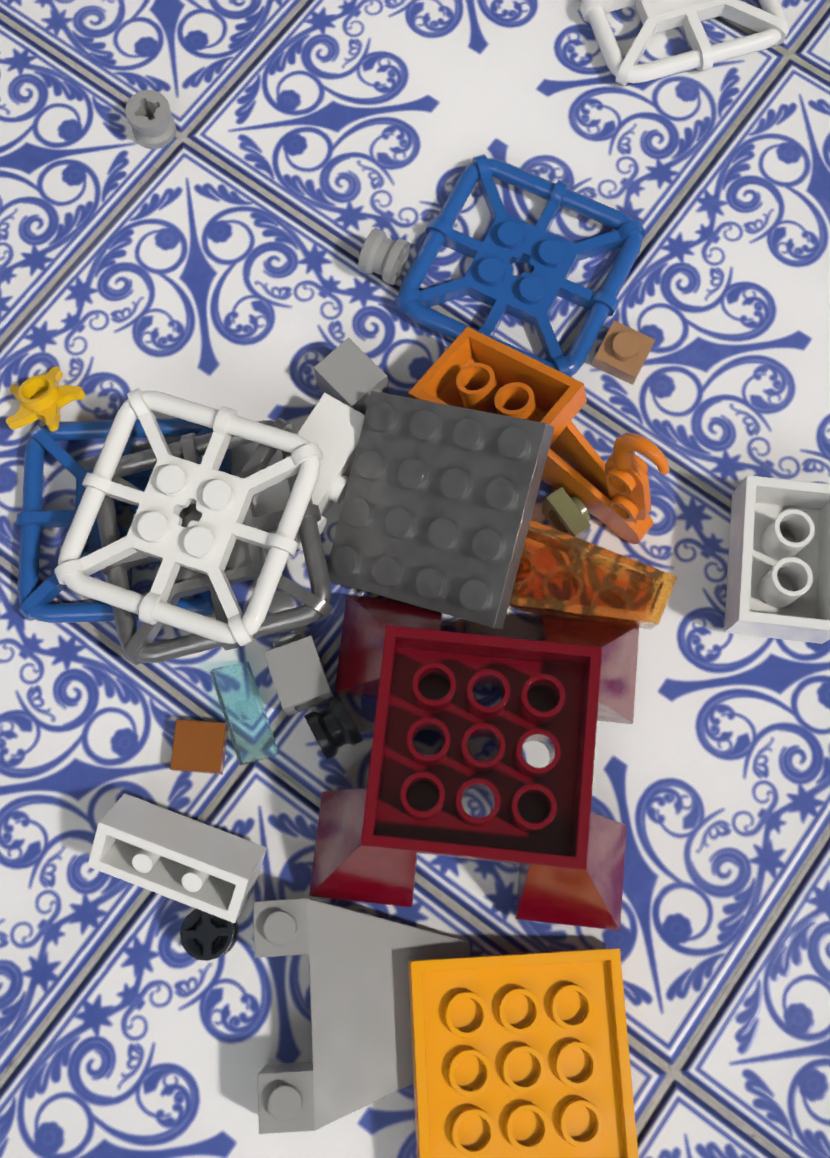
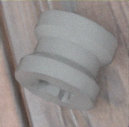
(147, 131)
(383, 256)

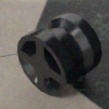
(333, 728)
(199, 933)

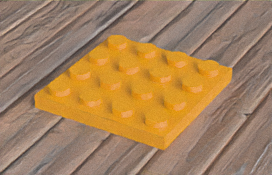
(522, 1056)

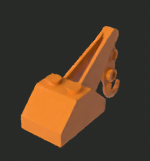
(503, 381)

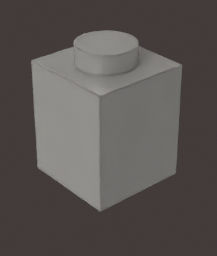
(350, 376)
(298, 674)

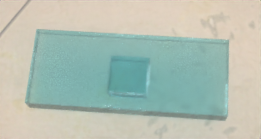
(244, 713)

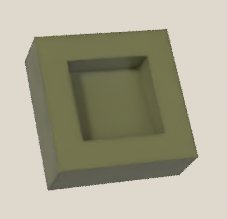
(567, 514)

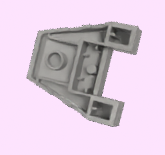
(355, 1008)

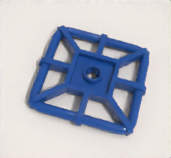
(512, 241)
(36, 600)

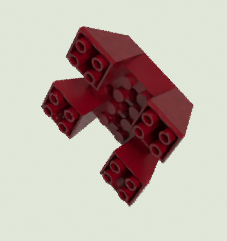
(414, 801)

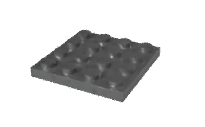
(439, 506)

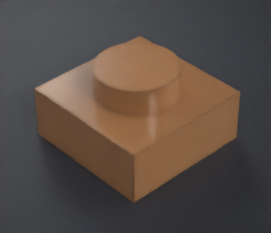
(623, 352)

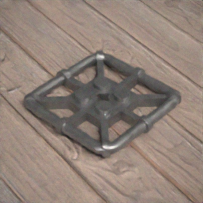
(243, 564)

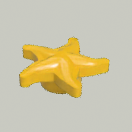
(42, 399)

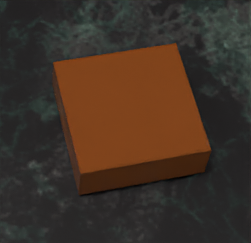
(199, 747)

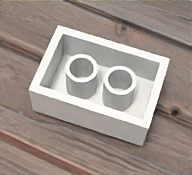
(779, 560)

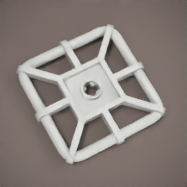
(670, 14)
(202, 544)

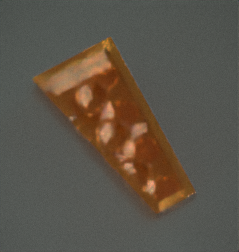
(586, 581)

